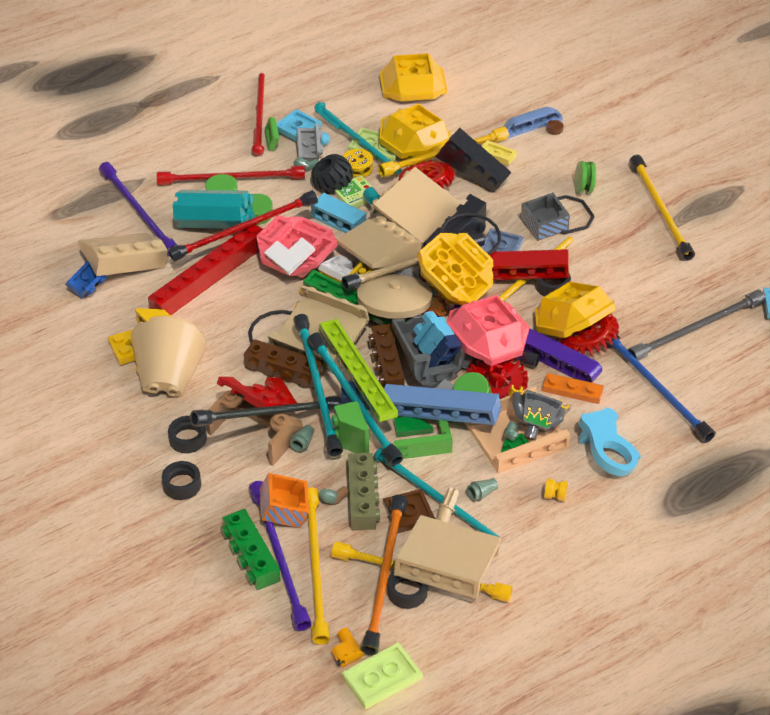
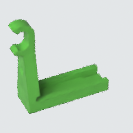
(427, 445)

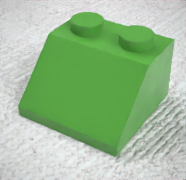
(351, 427)

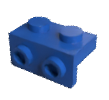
(84, 281)

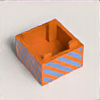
(284, 500)

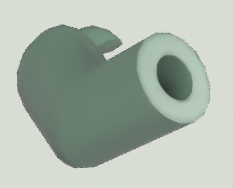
(308, 164)
(511, 430)

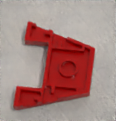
(272, 394)

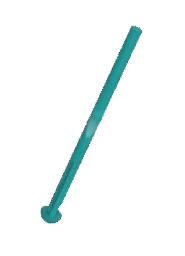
(320, 108)
(379, 456)

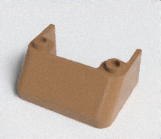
(283, 423)

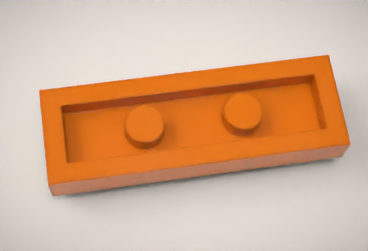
(572, 388)

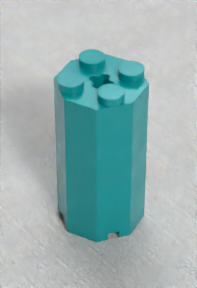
(212, 208)

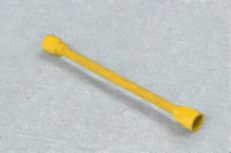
(389, 168)
(345, 552)
(320, 629)

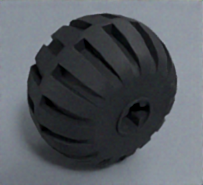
(331, 173)

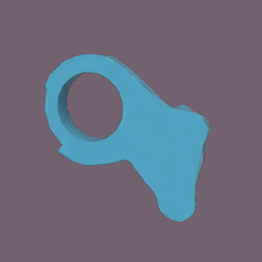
(601, 431)

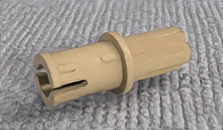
(447, 505)

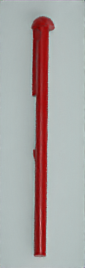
(257, 149)

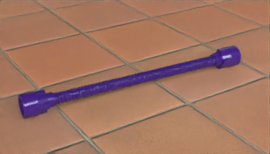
(109, 172)
(299, 614)

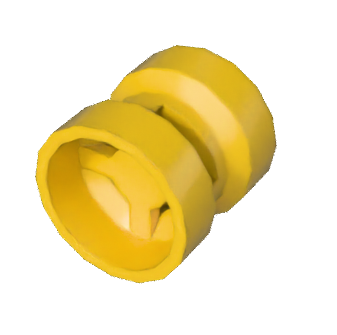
(555, 489)

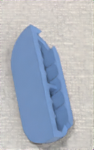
(531, 120)

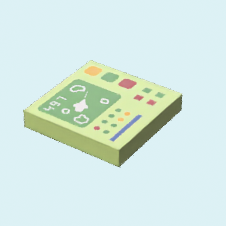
(354, 192)

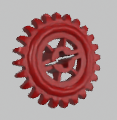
(437, 171)
(593, 337)
(499, 374)

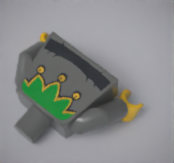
(536, 411)

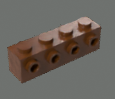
(386, 355)
(280, 363)

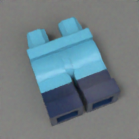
(436, 339)

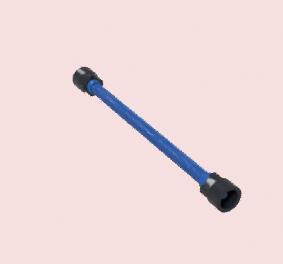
(702, 429)

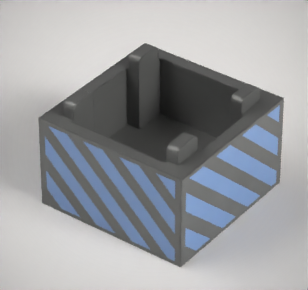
(545, 216)

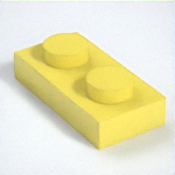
(501, 153)

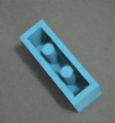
(337, 213)

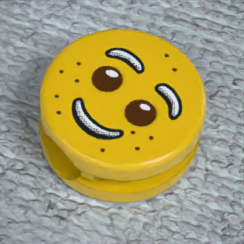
(360, 161)

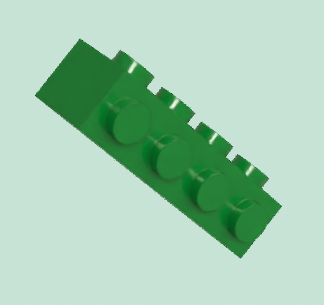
(250, 549)

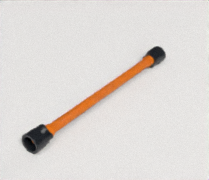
(371, 640)

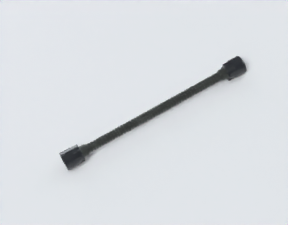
(205, 417)

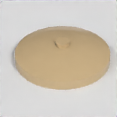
(394, 296)

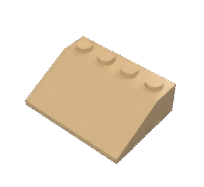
(380, 243)
(124, 253)

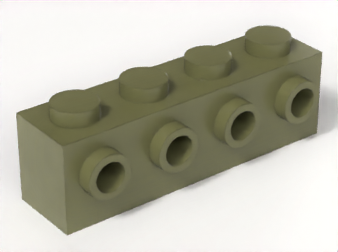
(362, 491)

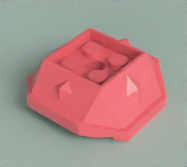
(291, 230)
(489, 330)

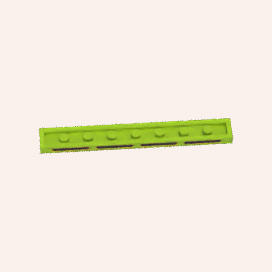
(358, 370)

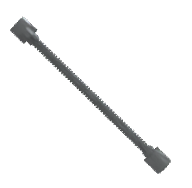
(752, 300)

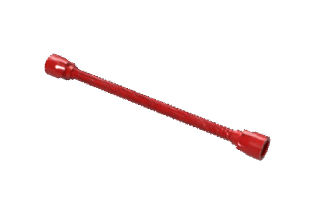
(167, 178)

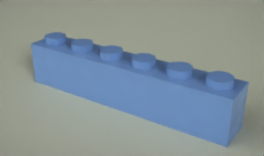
(445, 404)

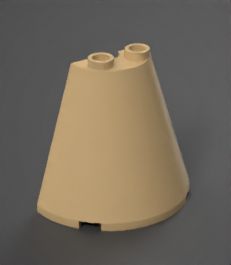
(167, 353)

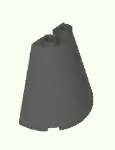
(420, 361)

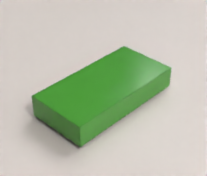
(271, 133)

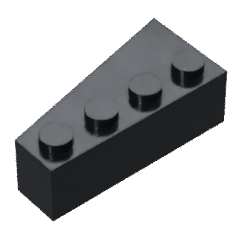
(473, 161)
(467, 223)

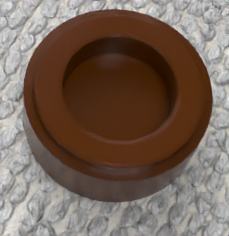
(555, 127)

